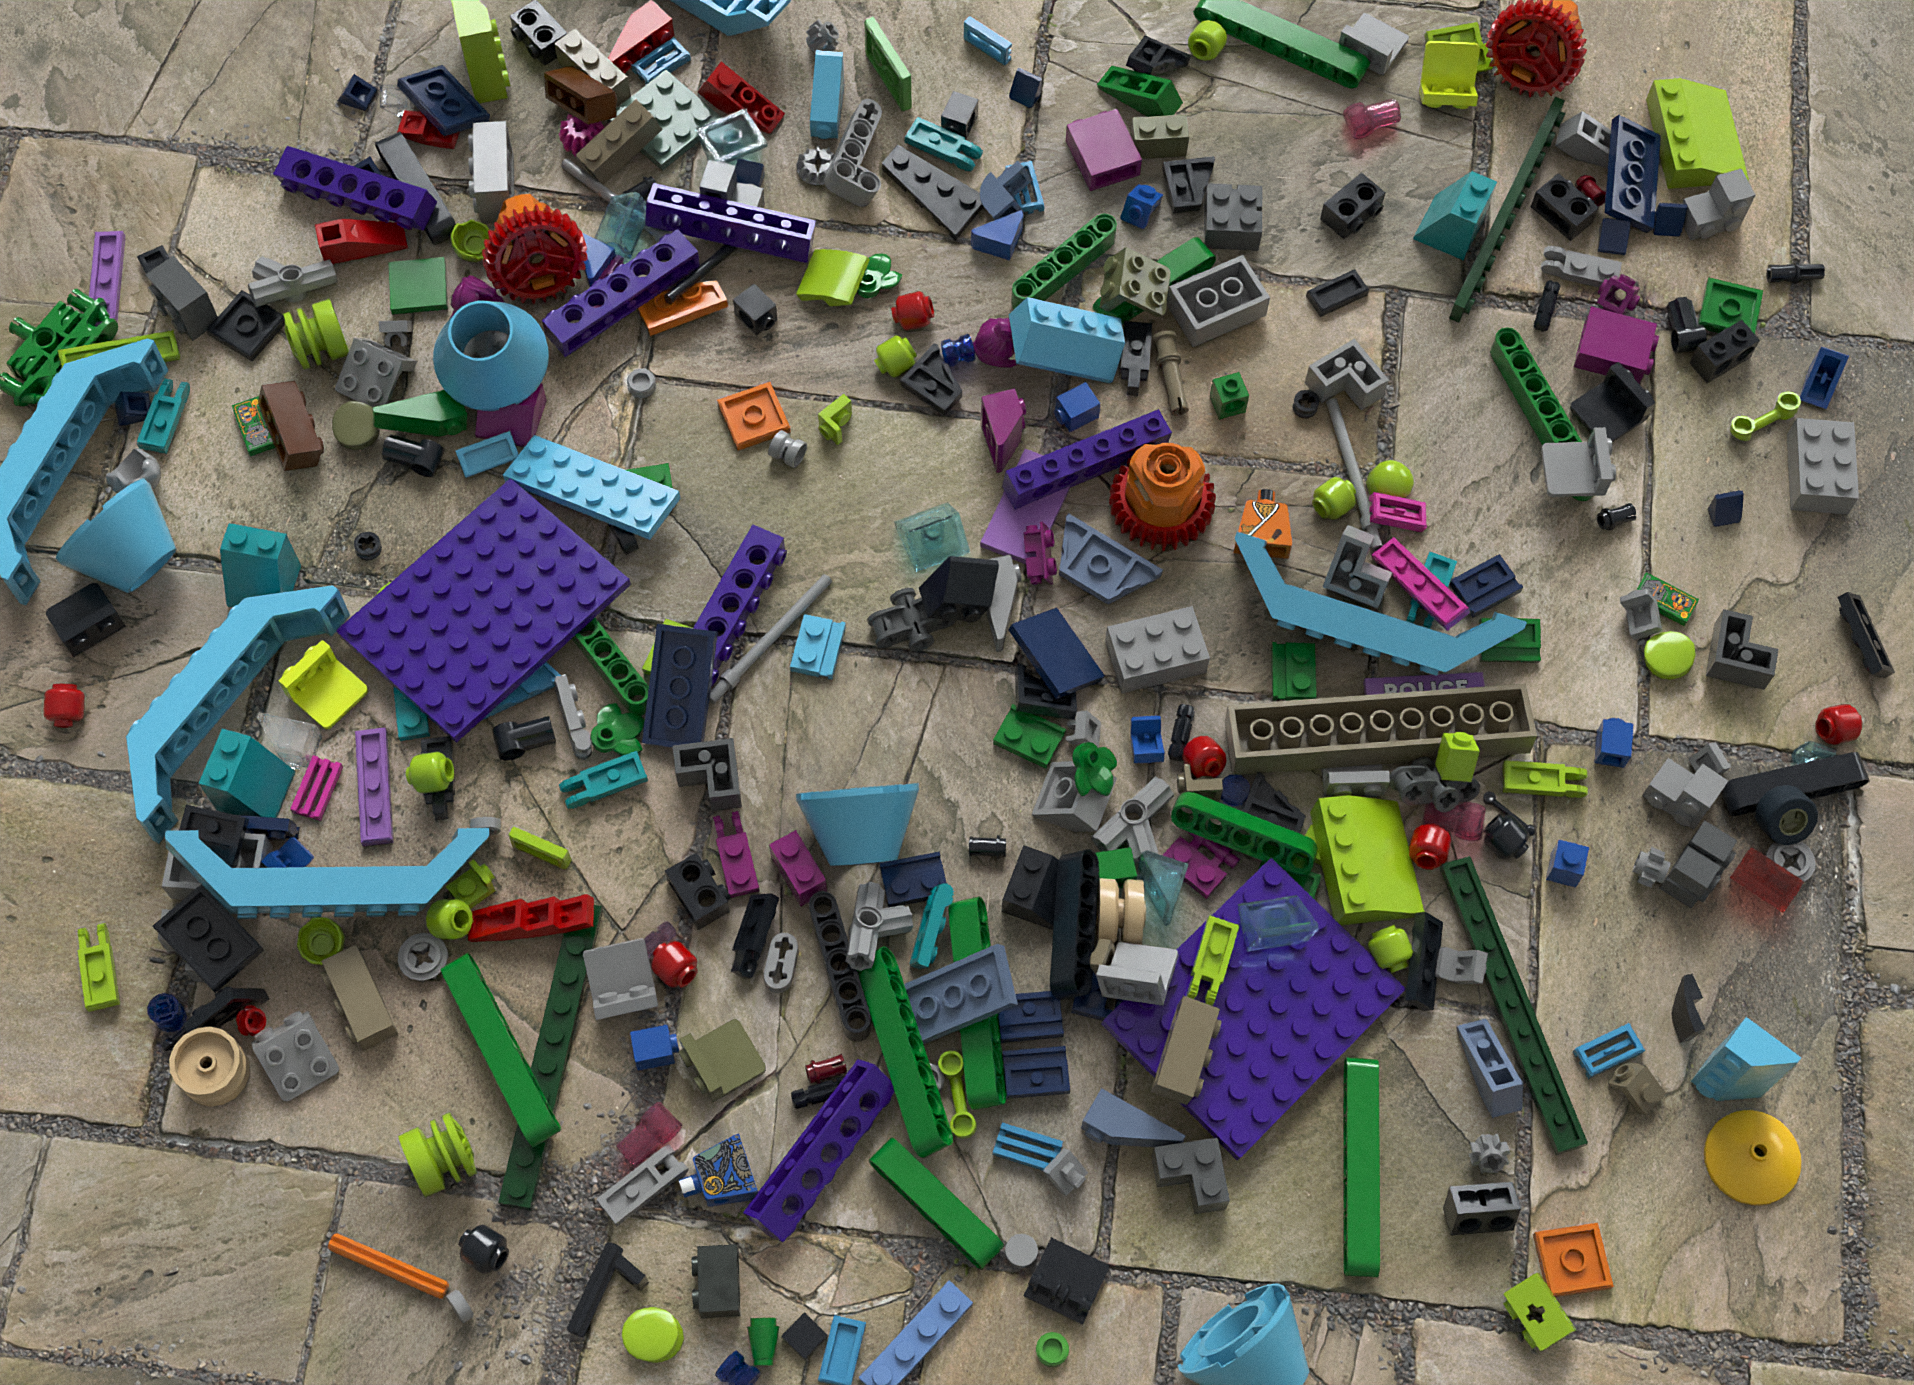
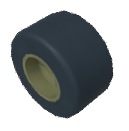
(1786, 815)

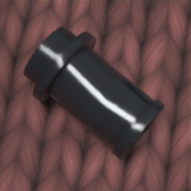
(643, 187)
(1609, 518)
(987, 846)

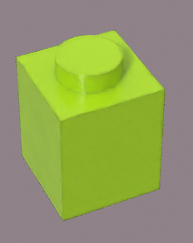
(1457, 757)

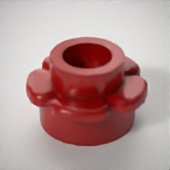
(257, 1020)

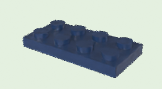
(1632, 173)
(679, 685)

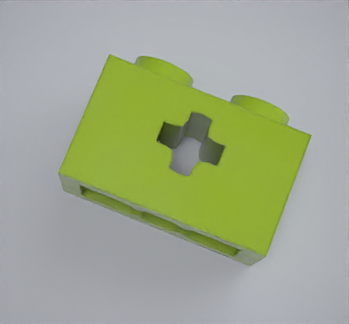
(1537, 1293)

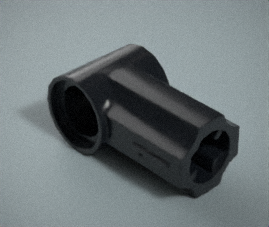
(1686, 331)
(420, 456)
(515, 738)

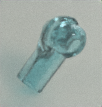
(1810, 751)

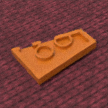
(695, 303)

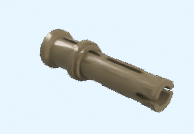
(1169, 361)

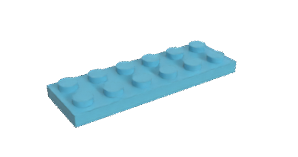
(592, 487)

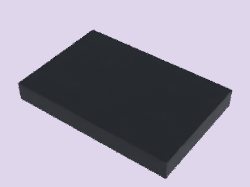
(208, 938)

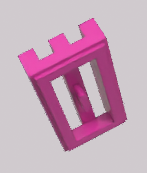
(1398, 517)
(324, 765)

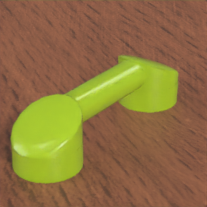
(1785, 408)
(952, 1067)

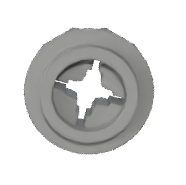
(806, 165)
(1804, 862)
(420, 944)

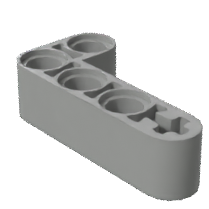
(845, 174)

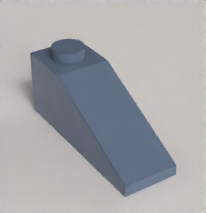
(1491, 1068)
(1123, 1124)

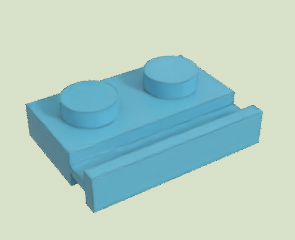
(817, 646)

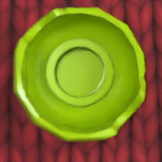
(469, 240)
(1390, 479)
(320, 939)

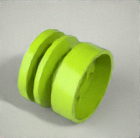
(315, 334)
(437, 1154)

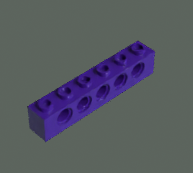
(335, 181)
(730, 222)
(616, 305)
(1083, 459)
(757, 545)
(805, 1155)

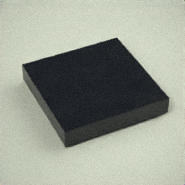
(246, 327)

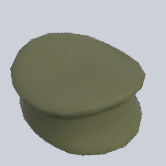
(354, 425)

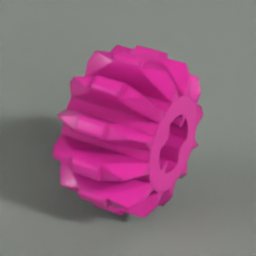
(577, 134)

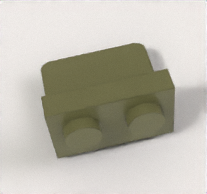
(1135, 280)
(722, 1059)

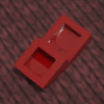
(419, 129)

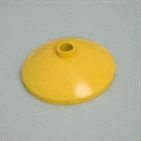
(1738, 1169)

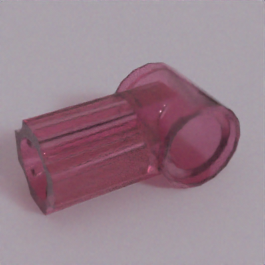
(1364, 119)
(1464, 820)
(655, 1128)

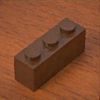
(580, 94)
(290, 425)

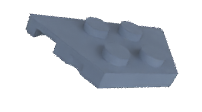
(1101, 563)

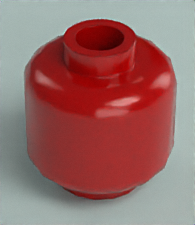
(913, 310)
(64, 705)
(1839, 724)
(1204, 757)
(1429, 846)
(674, 964)

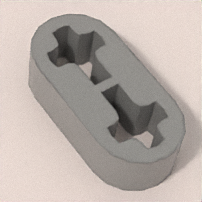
(787, 963)

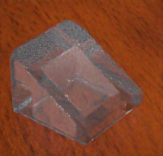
(394, 100)

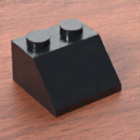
(960, 589)
(1032, 888)

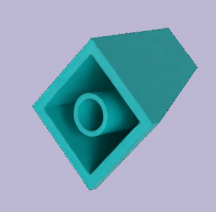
(1457, 215)
(256, 563)
(245, 777)

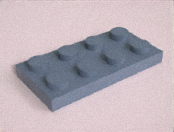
(962, 993)

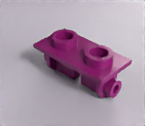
(1040, 542)

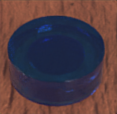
(1235, 790)

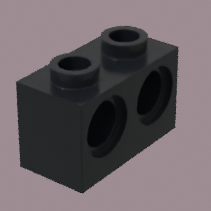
(537, 31)
(1349, 202)
(1562, 210)
(1724, 351)
(692, 893)
(1481, 1208)

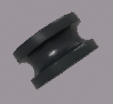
(1309, 396)
(368, 553)

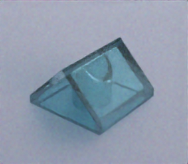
(731, 137)
(623, 223)
(932, 536)
(1162, 881)
(1276, 923)

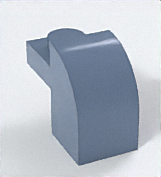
(998, 192)

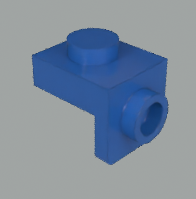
(1140, 205)
(1146, 739)
(289, 855)

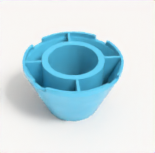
(497, 379)
(123, 541)
(860, 822)
(1249, 1343)

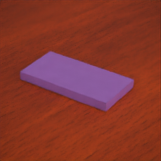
(1007, 525)

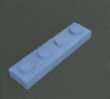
(918, 1337)

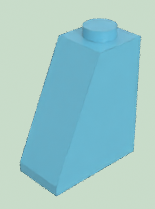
(827, 94)

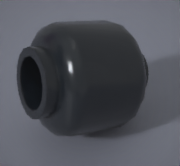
(1506, 837)
(483, 1249)

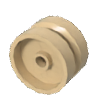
(1122, 913)
(209, 1066)

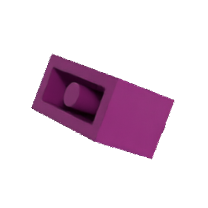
(797, 867)

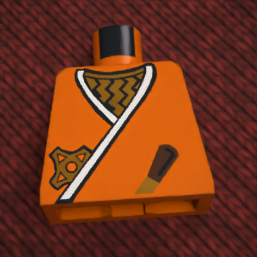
(1268, 522)

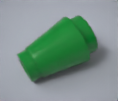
(763, 1340)

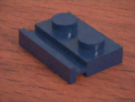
(1486, 585)
(273, 828)
(911, 878)
(1033, 1018)
(1036, 1072)

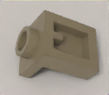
(1204, 786)

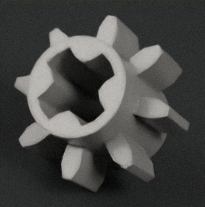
(822, 36)
(1651, 867)
(1489, 1153)

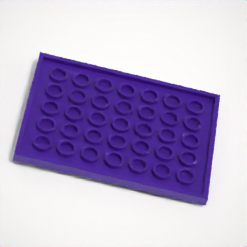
(483, 609)
(1280, 1013)

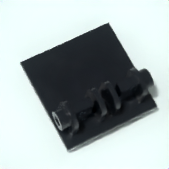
(1066, 1281)

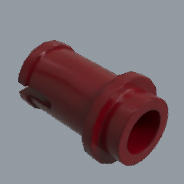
(1588, 186)
(823, 1069)

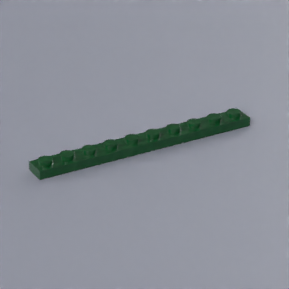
(1505, 217)
(1514, 1007)
(550, 1059)

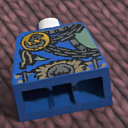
(721, 1174)

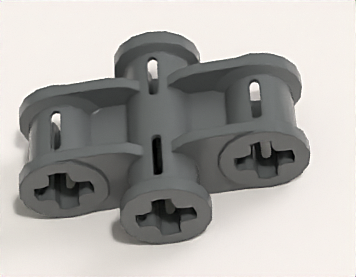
(905, 622)
(1424, 785)

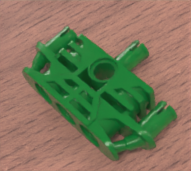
(63, 330)

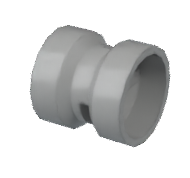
(787, 449)

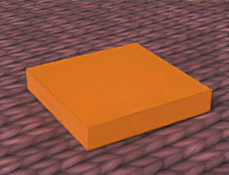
(753, 415)
(1573, 1260)

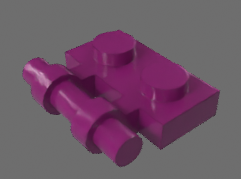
(1202, 873)

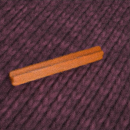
(388, 1266)

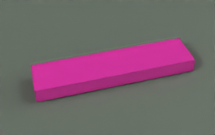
(1421, 584)

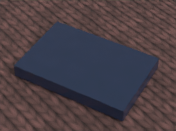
(443, 100)
(1056, 653)

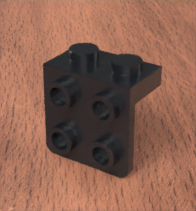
(1614, 404)
(84, 619)

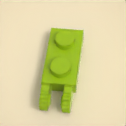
(1542, 779)
(1212, 957)
(97, 970)

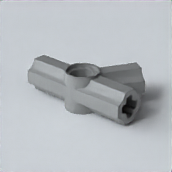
(287, 281)
(1138, 832)
(873, 922)

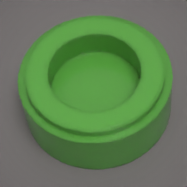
(1052, 1349)

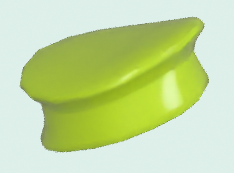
(1669, 655)
(652, 1335)

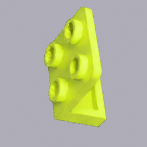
(1449, 74)
(322, 686)

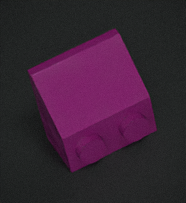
(519, 419)
(1002, 425)

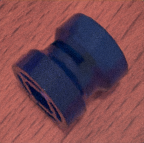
(958, 350)
(172, 1017)
(737, 1371)

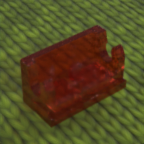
(1767, 879)

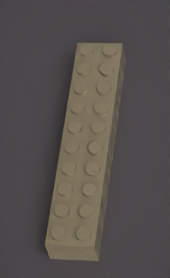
(1376, 728)

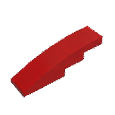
(532, 919)

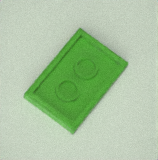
(888, 64)

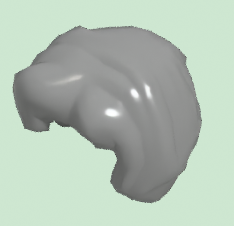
(134, 467)

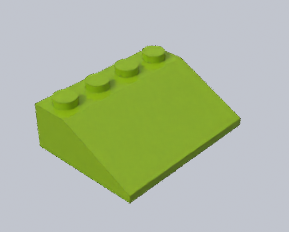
(481, 50)
(1695, 132)
(1365, 859)

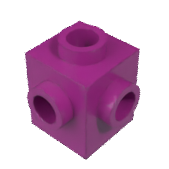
(1608, 294)

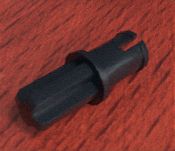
(1794, 272)

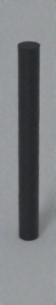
(699, 273)

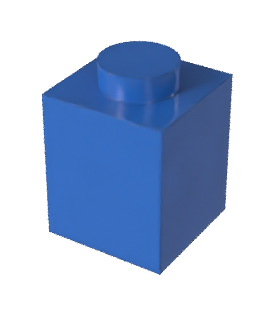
(1077, 407)
(1614, 742)
(1567, 863)
(654, 1047)

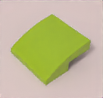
(1463, 33)
(833, 277)

